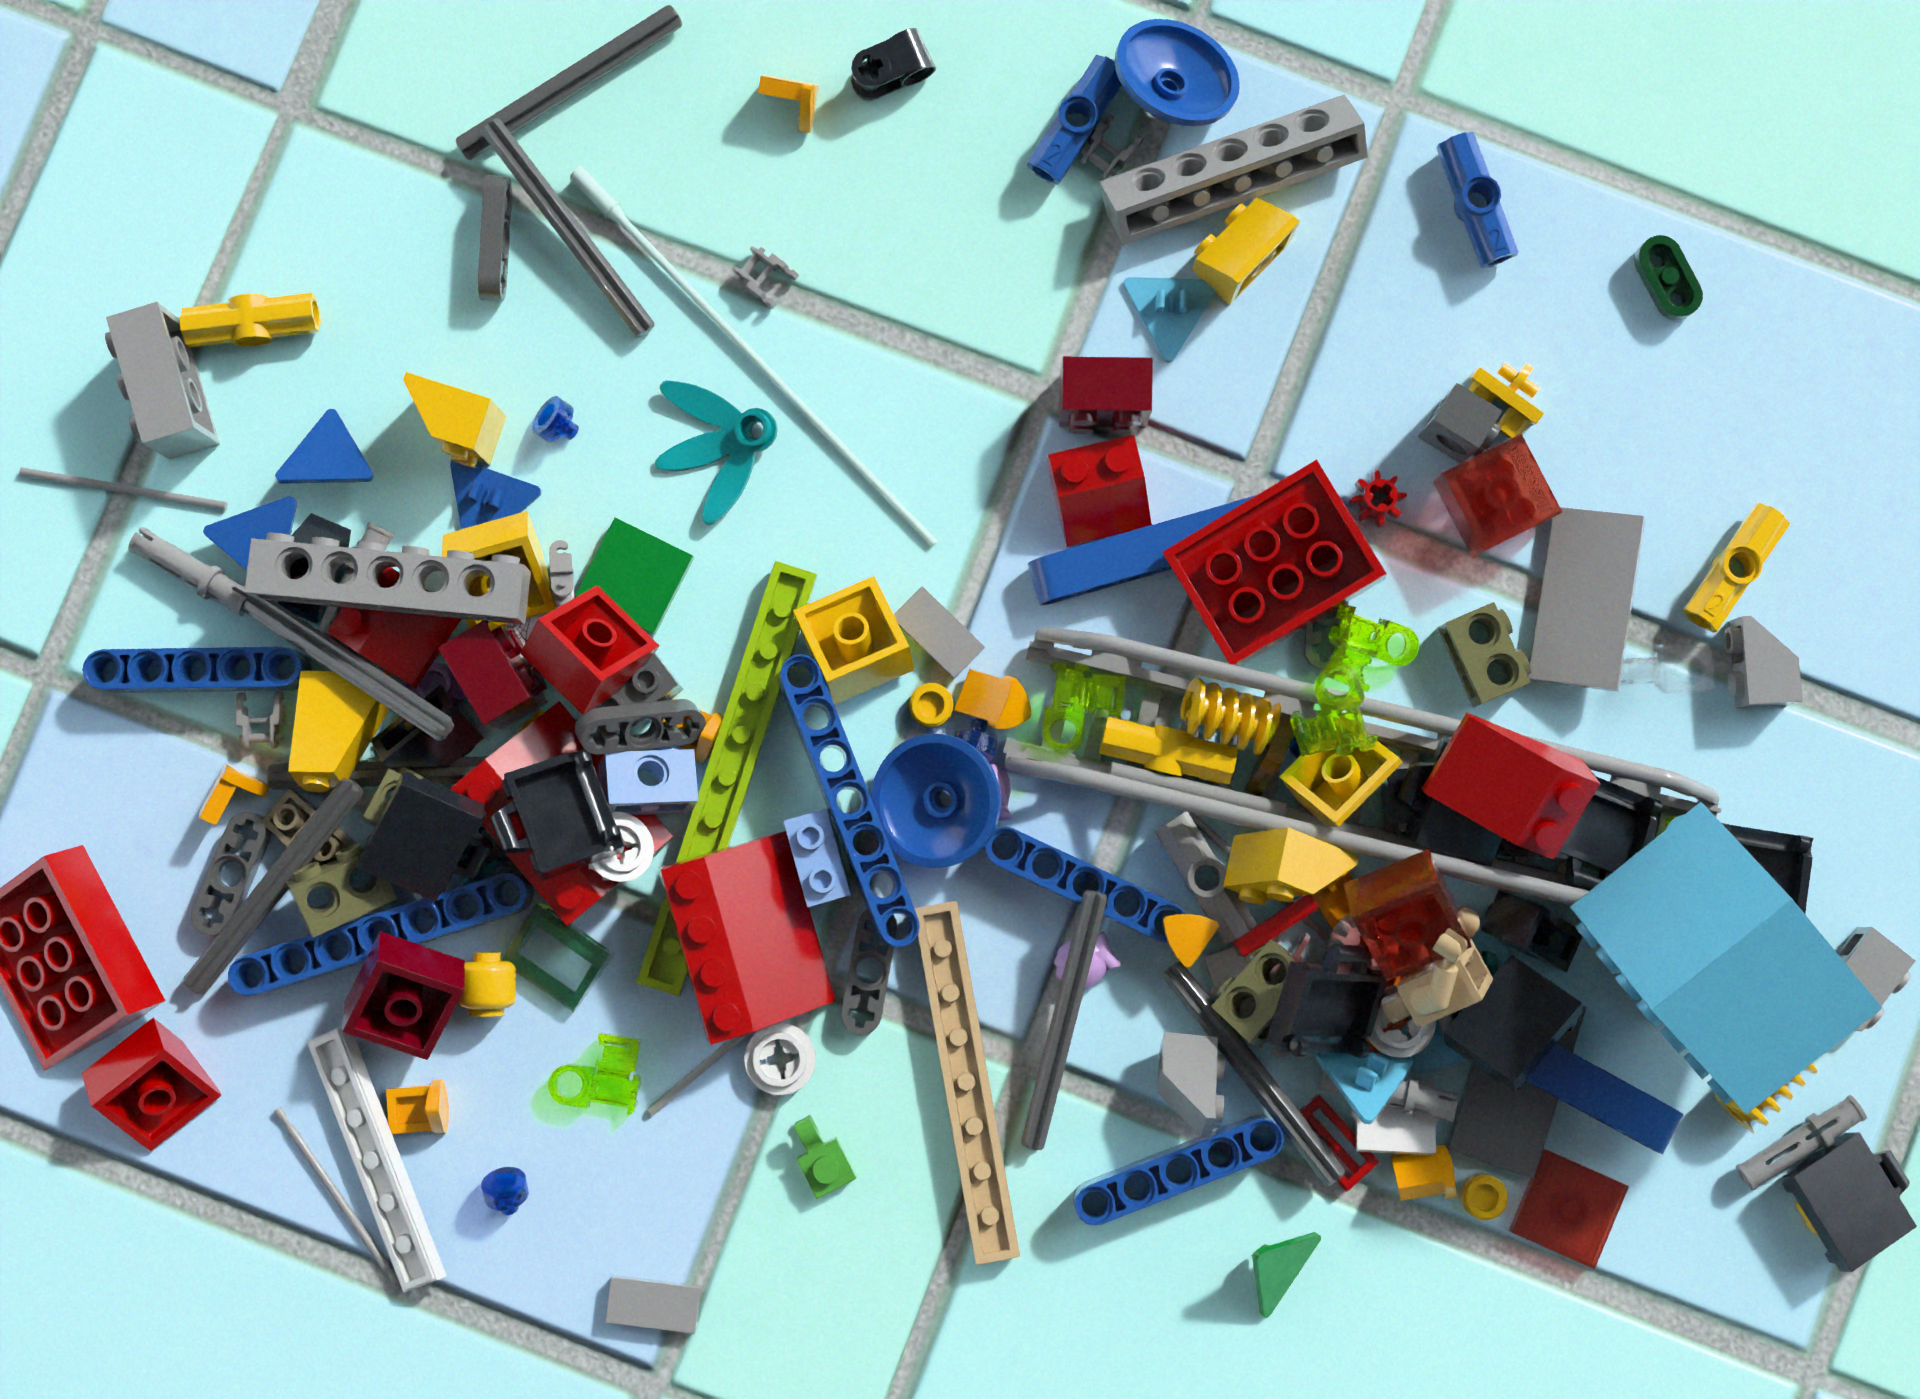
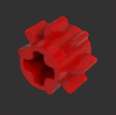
(1388, 502)

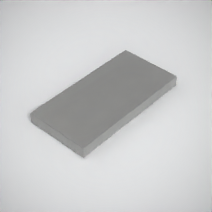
(1586, 599)

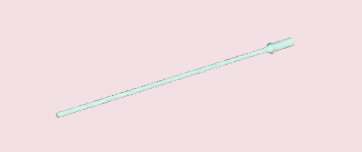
(612, 210)

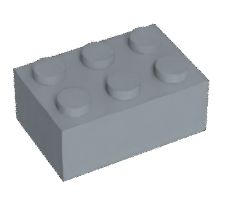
(160, 381)

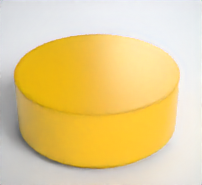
(931, 705)
(1484, 1196)

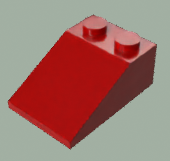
(1512, 785)

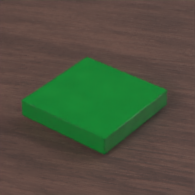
(637, 573)

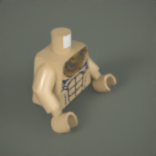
(1445, 984)

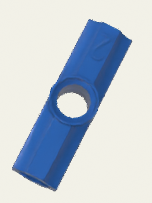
(1064, 141)
(1469, 174)

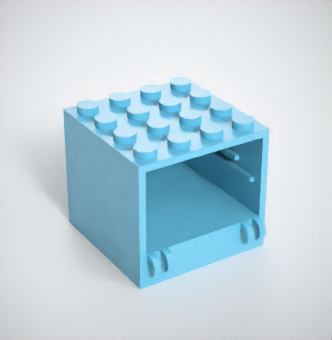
(1722, 960)

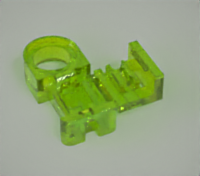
(1357, 647)
(1081, 695)
(1330, 724)
(612, 1076)

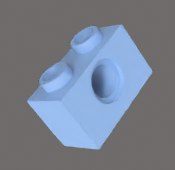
(675, 776)
(818, 858)

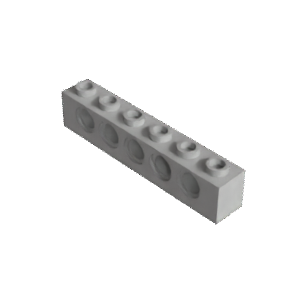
(1234, 169)
(272, 558)

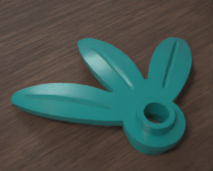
(733, 440)

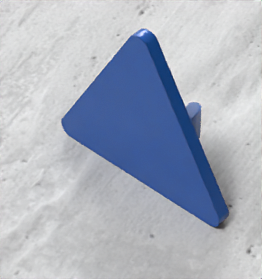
(326, 456)
(489, 495)
(235, 533)

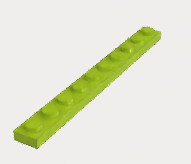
(733, 753)

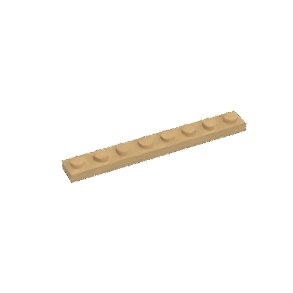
(966, 1083)

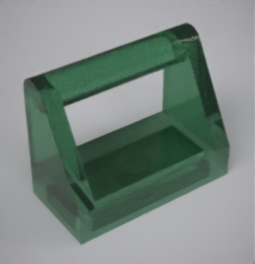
(570, 936)

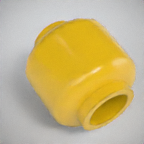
(488, 985)

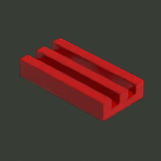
(1275, 925)
(1357, 1172)

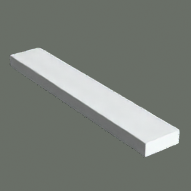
(376, 1159)

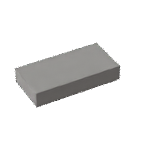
(938, 632)
(653, 1304)

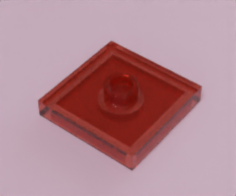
(1569, 1208)

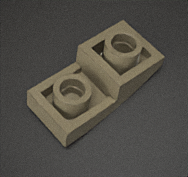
(289, 818)

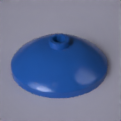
(1176, 72)
(910, 807)

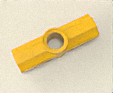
(250, 320)
(1751, 547)
(1168, 750)

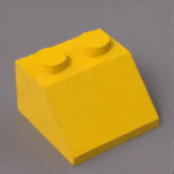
(1244, 248)
(458, 419)
(511, 537)
(854, 639)
(1338, 785)
(1283, 865)

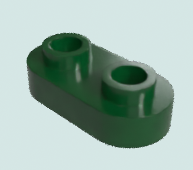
(1672, 277)

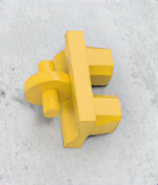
(1520, 411)

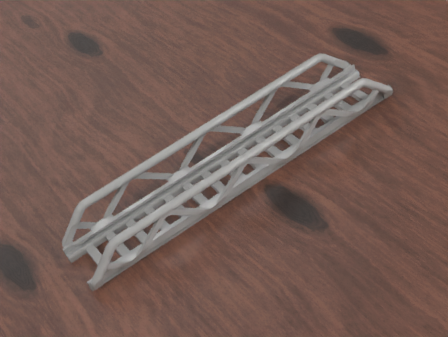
(1125, 657)

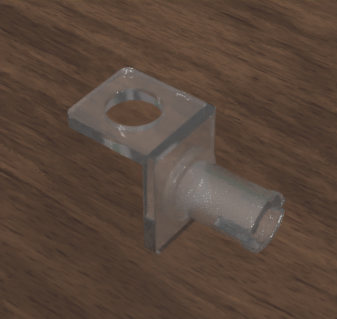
(1662, 670)

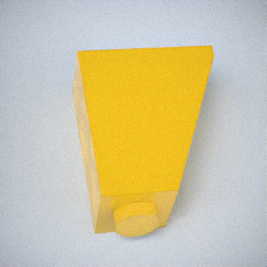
(331, 729)

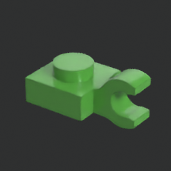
(824, 1162)

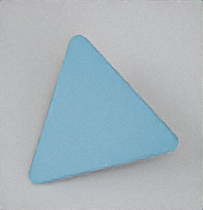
(1169, 308)
(1366, 1081)

